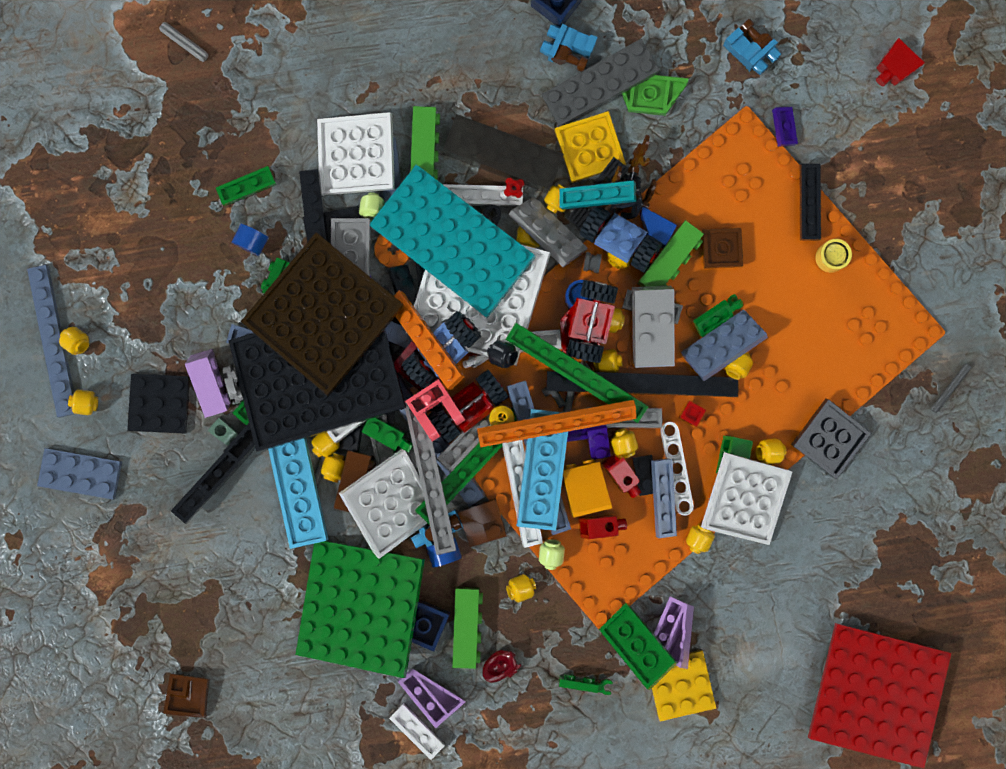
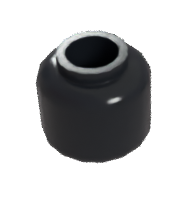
(502, 354)

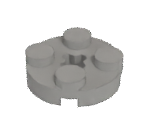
(233, 389)

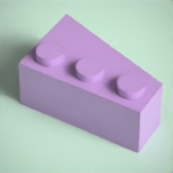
(208, 383)
(675, 630)
(430, 697)

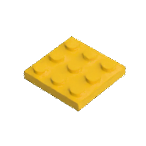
(588, 146)
(684, 690)

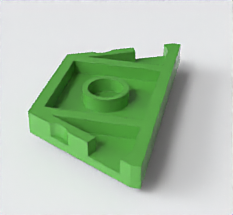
(654, 95)

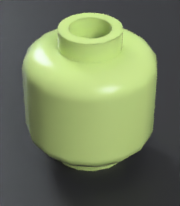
(371, 205)
(551, 554)

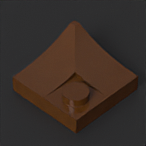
(482, 523)
(187, 696)

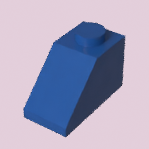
(657, 226)

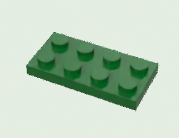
(638, 646)

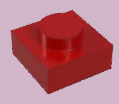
(692, 413)

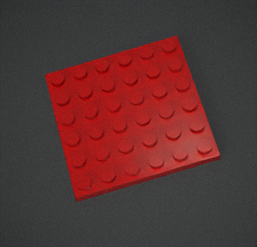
(879, 695)

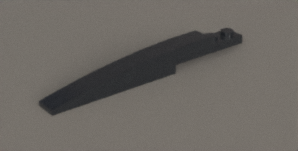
(654, 384)
(216, 475)

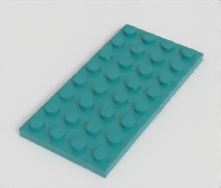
(452, 241)

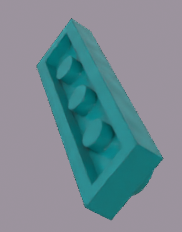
(598, 195)

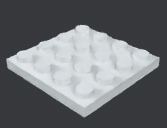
(356, 153)
(746, 499)
(386, 503)

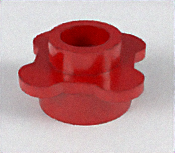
(514, 193)

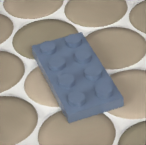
(724, 345)
(79, 473)

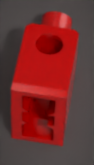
(898, 64)
(618, 469)
(595, 526)

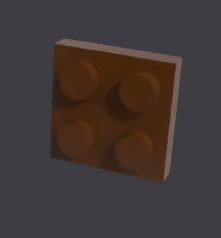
(722, 248)

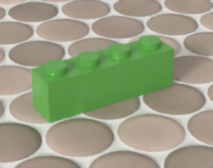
(425, 139)
(672, 256)
(466, 627)

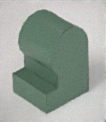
(223, 431)

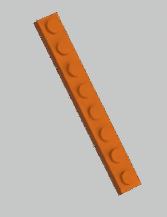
(557, 423)

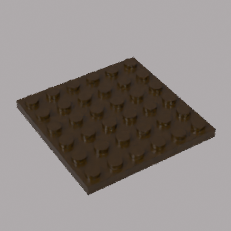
(322, 313)

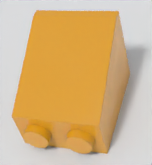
(586, 488)

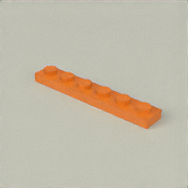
(428, 343)

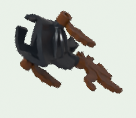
(638, 160)

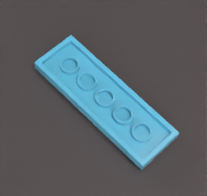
(542, 478)
(298, 494)

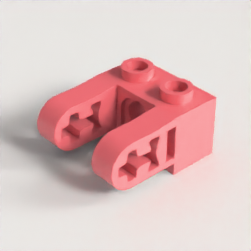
(426, 400)

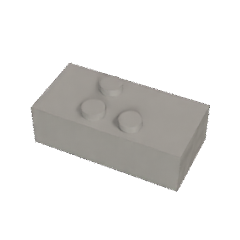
(653, 326)

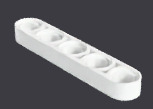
(678, 458)

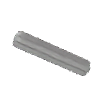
(183, 41)

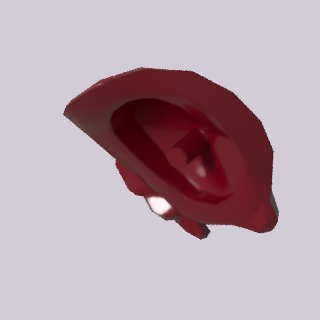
(499, 666)

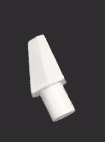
(474, 361)

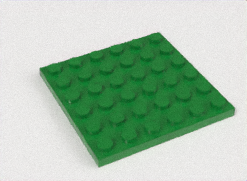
(360, 608)

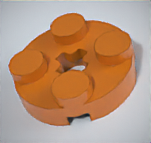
(385, 257)

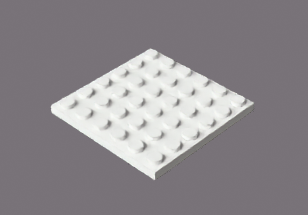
(438, 303)

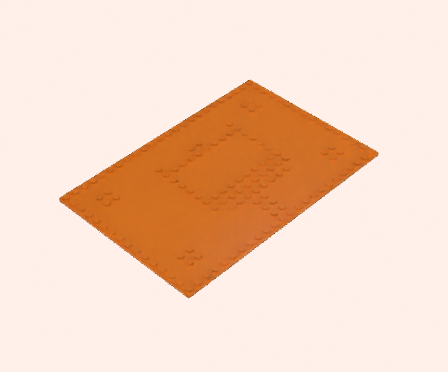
(825, 333)

